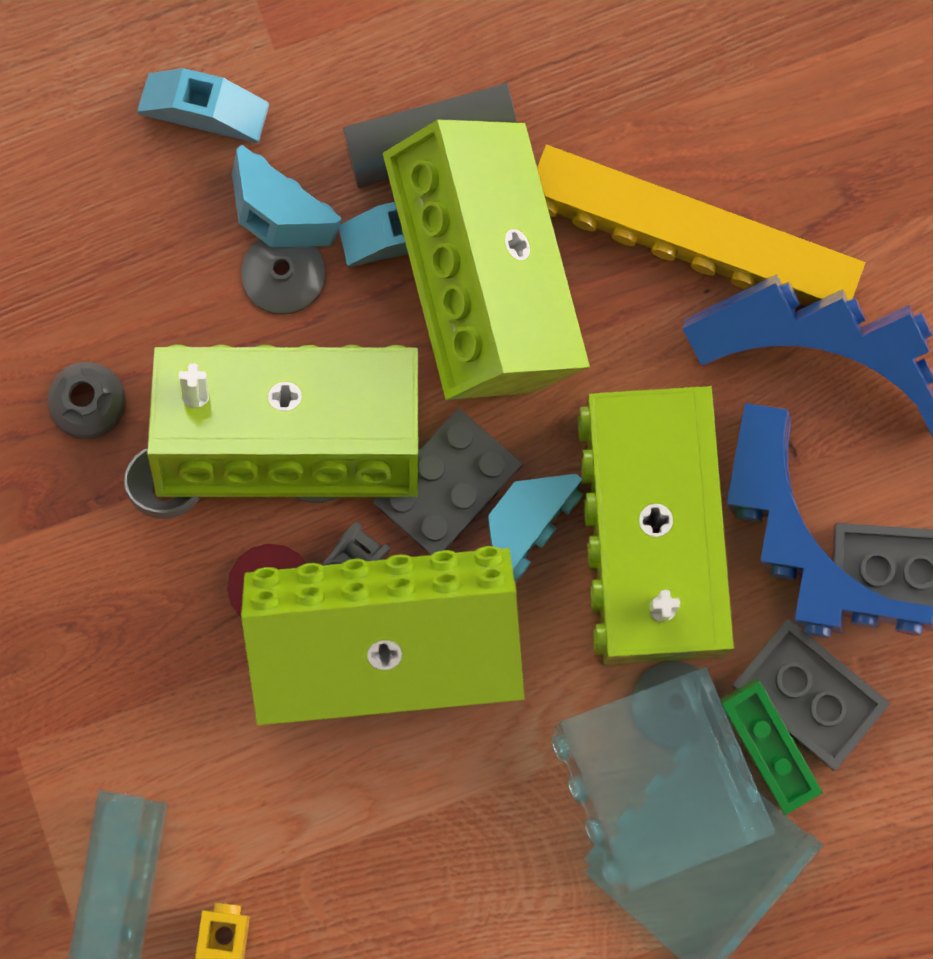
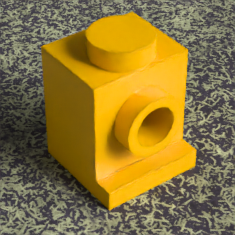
(211, 921)

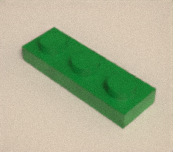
(770, 746)

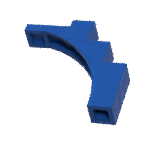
(767, 317)
(827, 593)

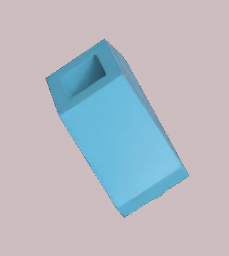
(203, 103)
(278, 207)
(373, 236)
(527, 515)

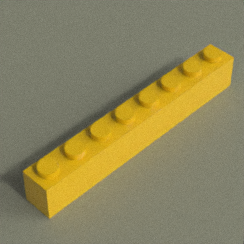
(690, 229)

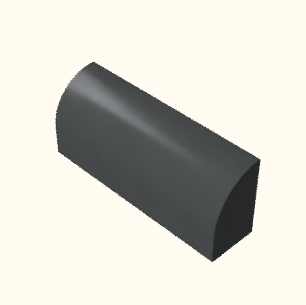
(371, 138)

